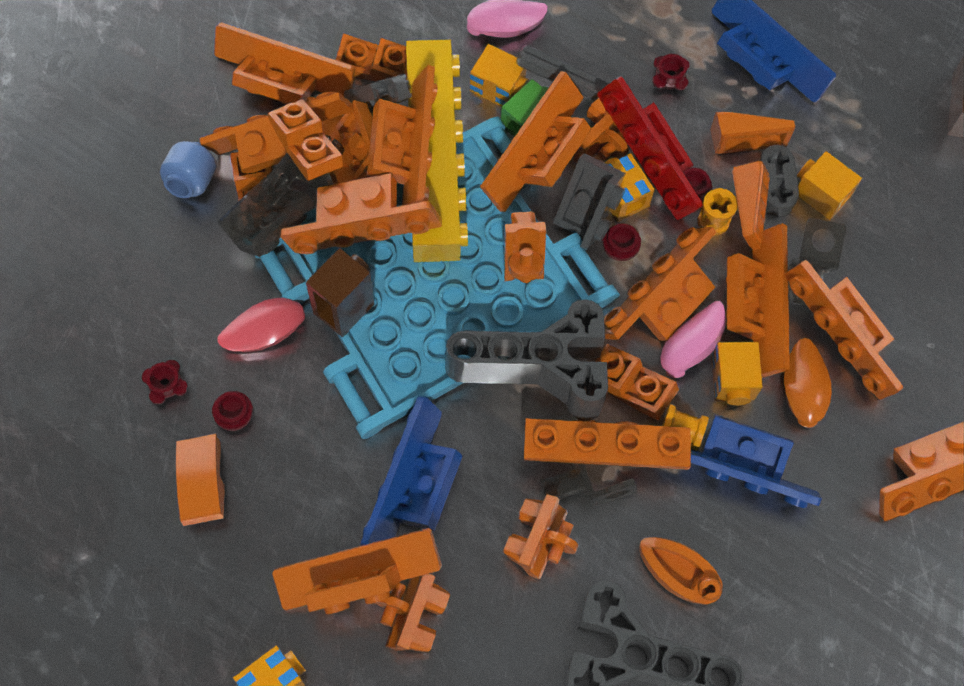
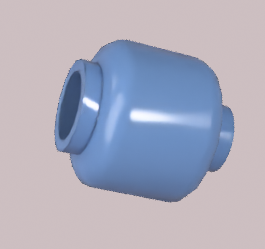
(187, 169)

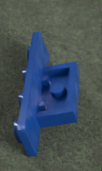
(770, 50)
(752, 457)
(416, 479)

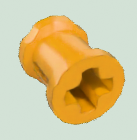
(717, 210)
(679, 419)

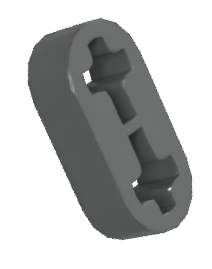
(785, 180)

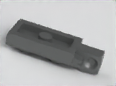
(390, 89)

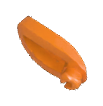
(807, 384)
(681, 570)

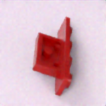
(653, 146)

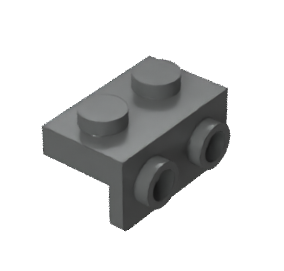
(588, 199)

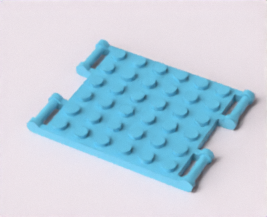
(421, 304)

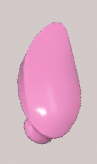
(505, 17)
(694, 340)

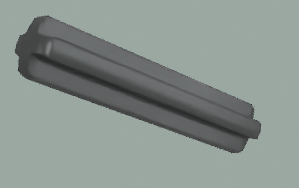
(550, 67)

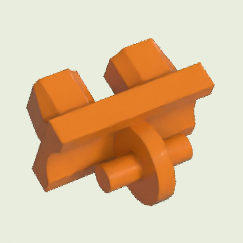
(603, 137)
(524, 248)
(547, 538)
(419, 596)

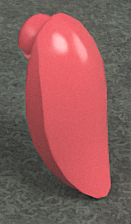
(262, 325)

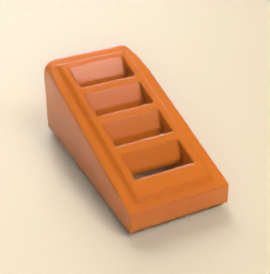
(747, 132)
(751, 191)

